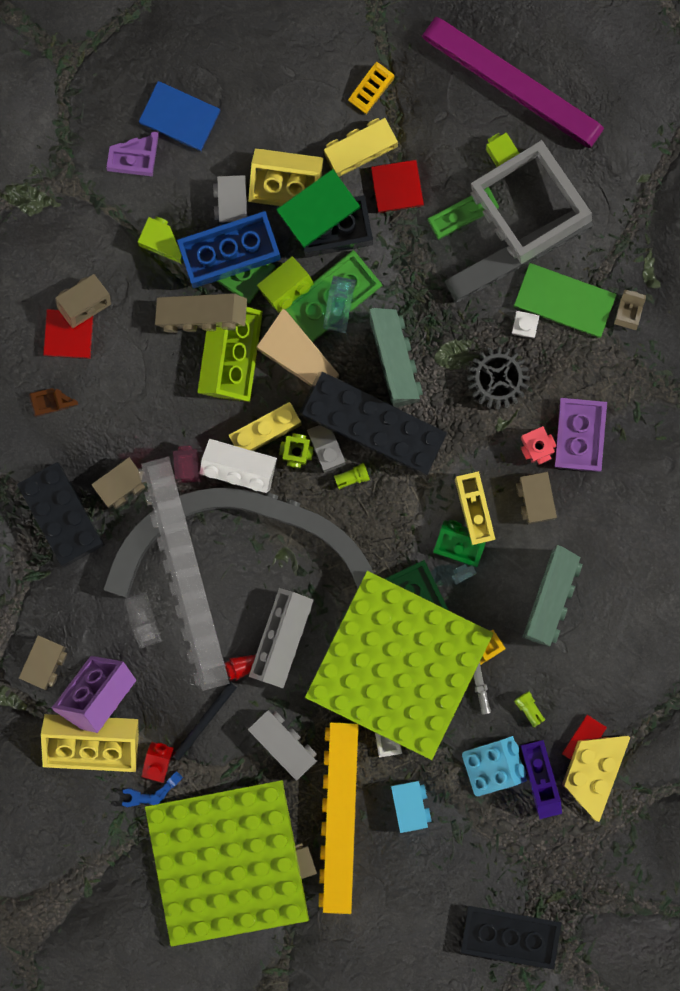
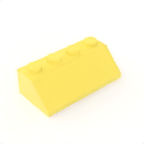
(72, 748)

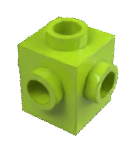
(296, 441)

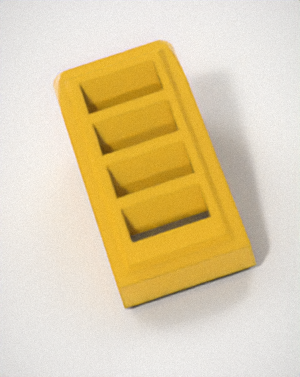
(377, 67)

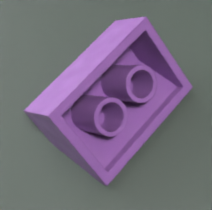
(94, 693)

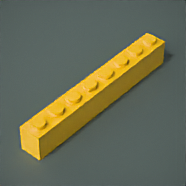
(340, 818)

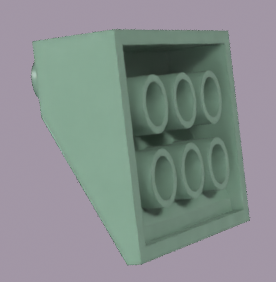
(394, 358)
(552, 596)

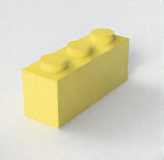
(360, 146)
(266, 428)

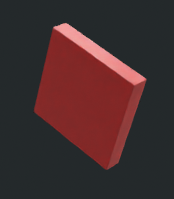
(397, 186)
(65, 341)

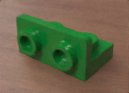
(456, 544)

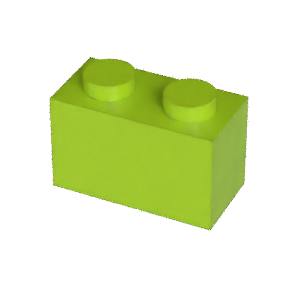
(285, 284)

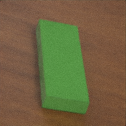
(458, 215)

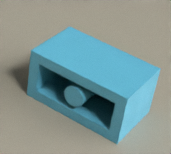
(410, 807)

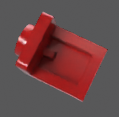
(157, 762)

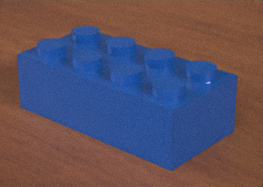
(229, 249)

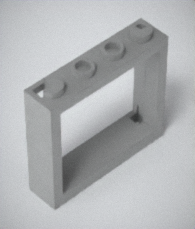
(515, 249)

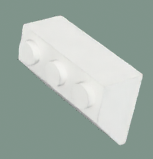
(238, 466)

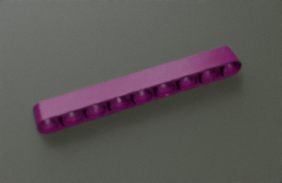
(513, 82)

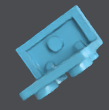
(494, 766)

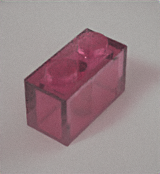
(187, 465)

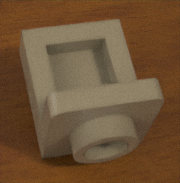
(630, 309)

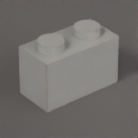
(231, 199)

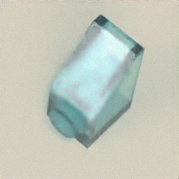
(339, 304)

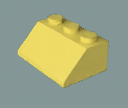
(281, 175)

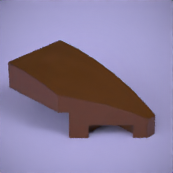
(50, 401)

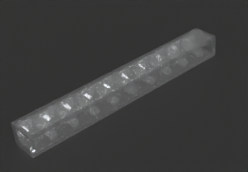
(185, 573)

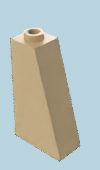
(293, 350)

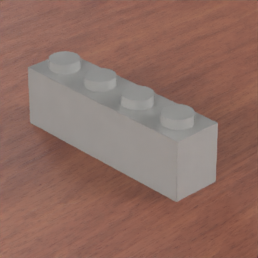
(281, 638)

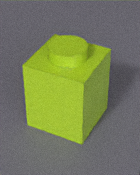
(501, 149)

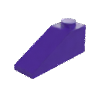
(541, 779)

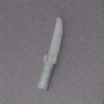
(481, 688)

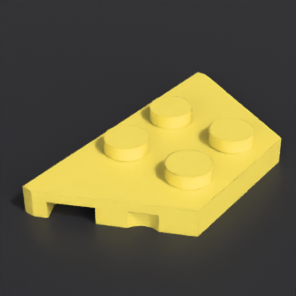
(594, 772)

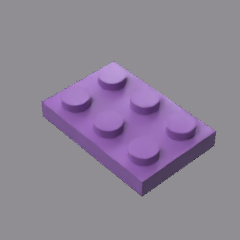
(580, 434)

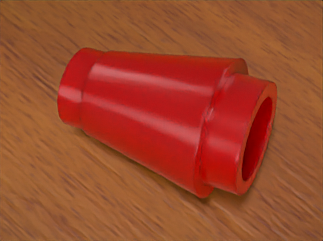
(239, 666)

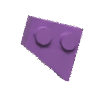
(134, 156)

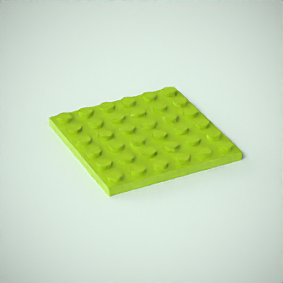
(399, 665)
(226, 863)

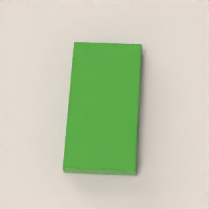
(565, 300)
(311, 307)

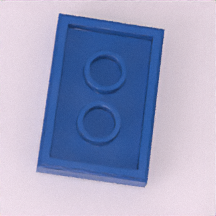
(179, 116)

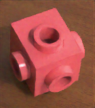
(539, 437)

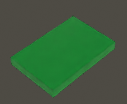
(318, 208)

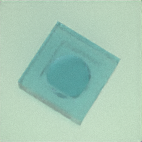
(463, 573)

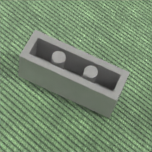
(283, 744)

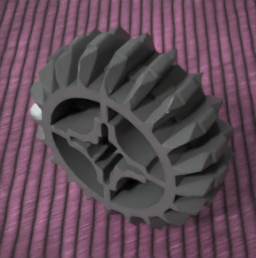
(507, 384)

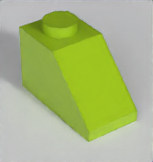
(160, 239)

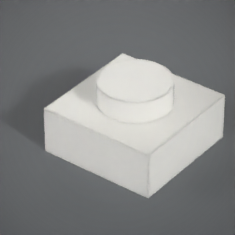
(525, 324)

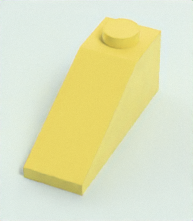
(475, 508)

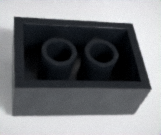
(348, 234)

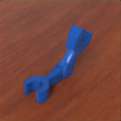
(152, 799)

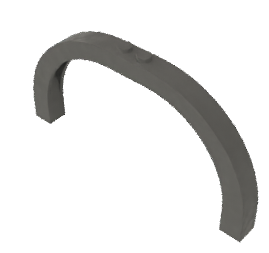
(267, 505)

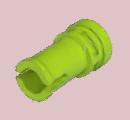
(357, 474)
(526, 704)

